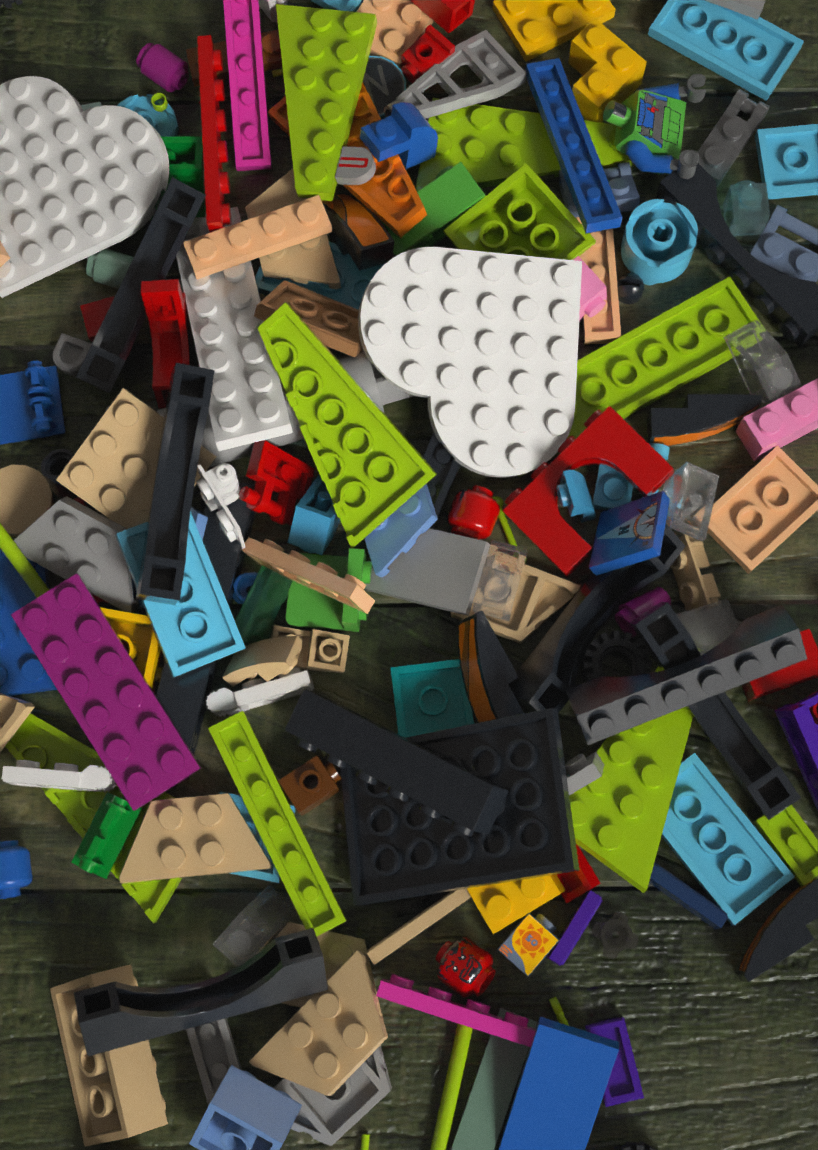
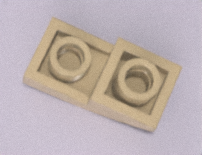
(319, 649)
(263, 658)

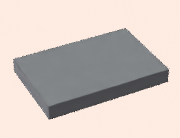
(436, 572)

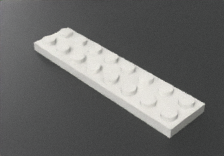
(246, 389)

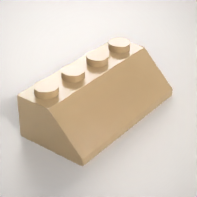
(114, 1089)

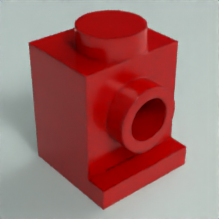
(427, 51)

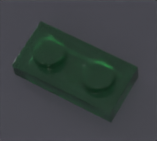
(262, 605)

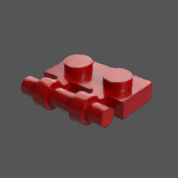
(275, 472)

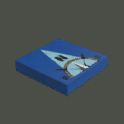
(629, 533)

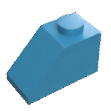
(314, 519)

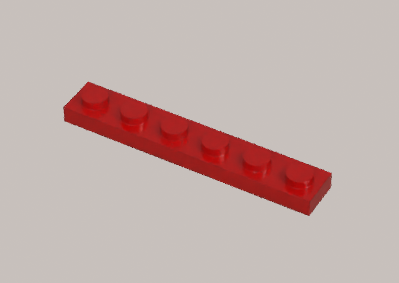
(213, 123)

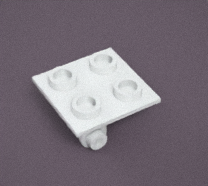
(218, 489)

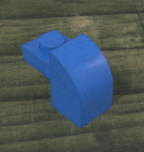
(403, 134)

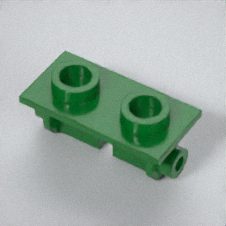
(105, 836)

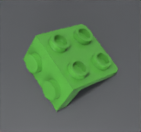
(315, 610)

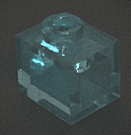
(746, 208)

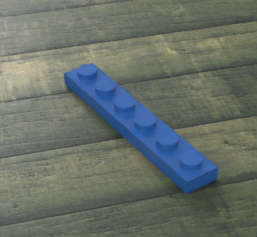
(573, 146)

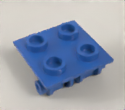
(30, 404)

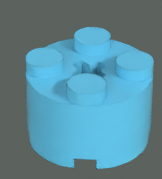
(659, 241)

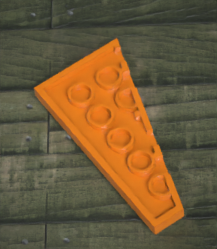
(390, 190)

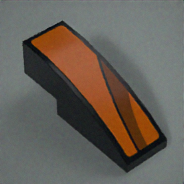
(358, 232)
(699, 417)
(485, 670)
(782, 932)

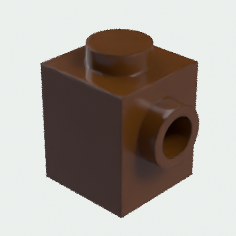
(310, 784)

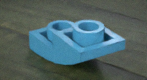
(575, 495)

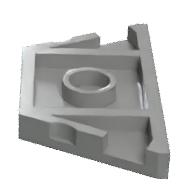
(83, 542)
(332, 1116)

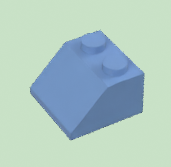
(245, 1115)

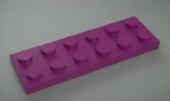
(106, 691)

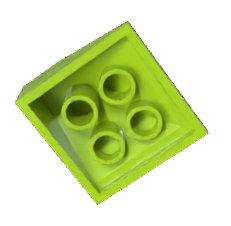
(521, 220)

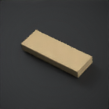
(417, 925)

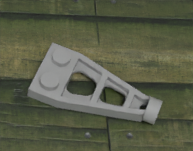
(485, 58)

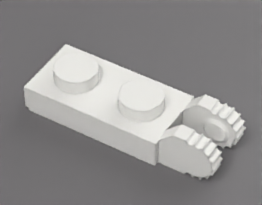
(259, 693)
(62, 777)

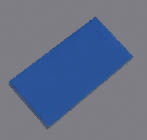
(559, 1089)

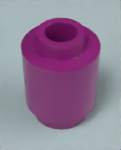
(163, 67)

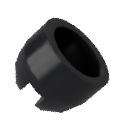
(629, 293)

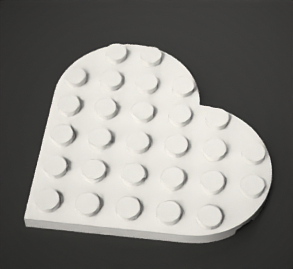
(70, 178)
(485, 345)

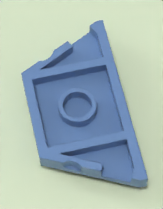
(400, 531)

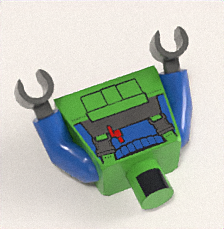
(652, 127)

